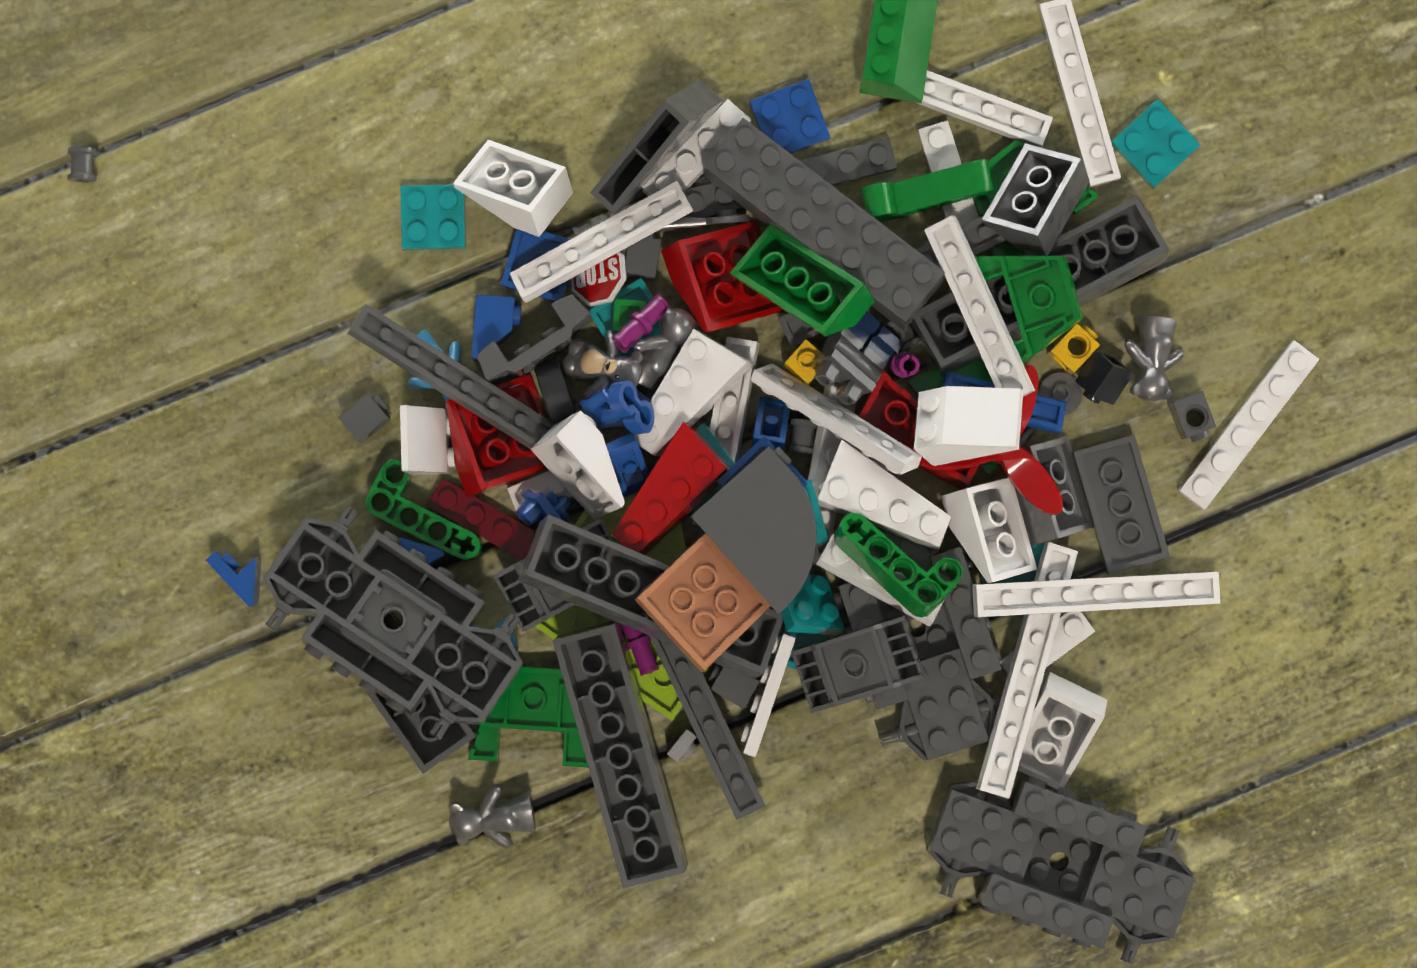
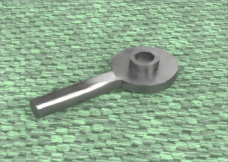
(723, 216)
(1060, 387)

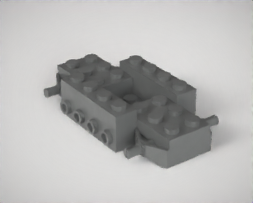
(430, 651)
(947, 706)
(1104, 874)

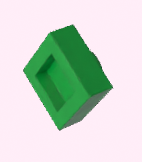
(623, 310)

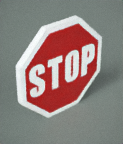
(601, 282)

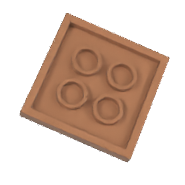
(702, 602)

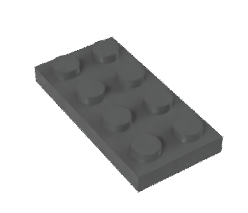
(1120, 504)

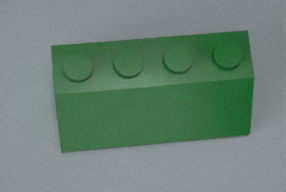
(898, 49)
(803, 283)

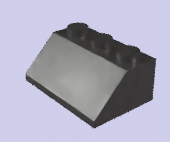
(1037, 198)
(1059, 463)

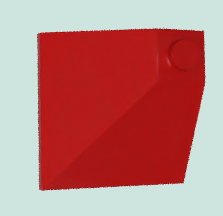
(702, 277)
(484, 453)

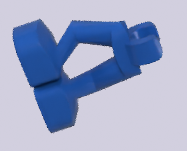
(624, 406)

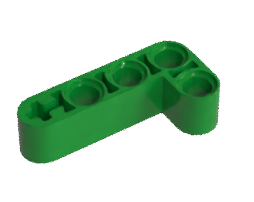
(929, 191)
(426, 518)
(893, 561)

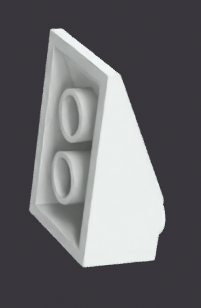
(516, 186)
(967, 423)
(425, 441)
(581, 462)
(991, 529)
(1060, 730)

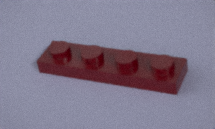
(482, 519)

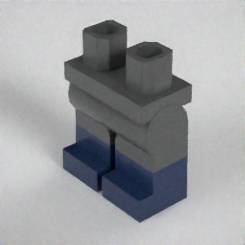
(856, 358)

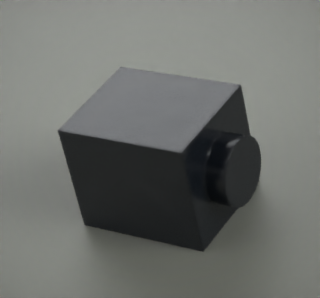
(1103, 378)

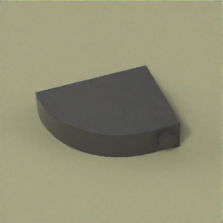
(655, 144)
(765, 526)

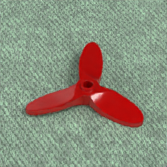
(1020, 467)

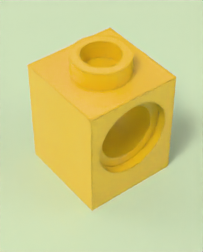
(1062, 355)
(802, 362)

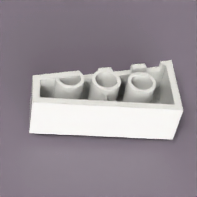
(691, 388)
(890, 505)

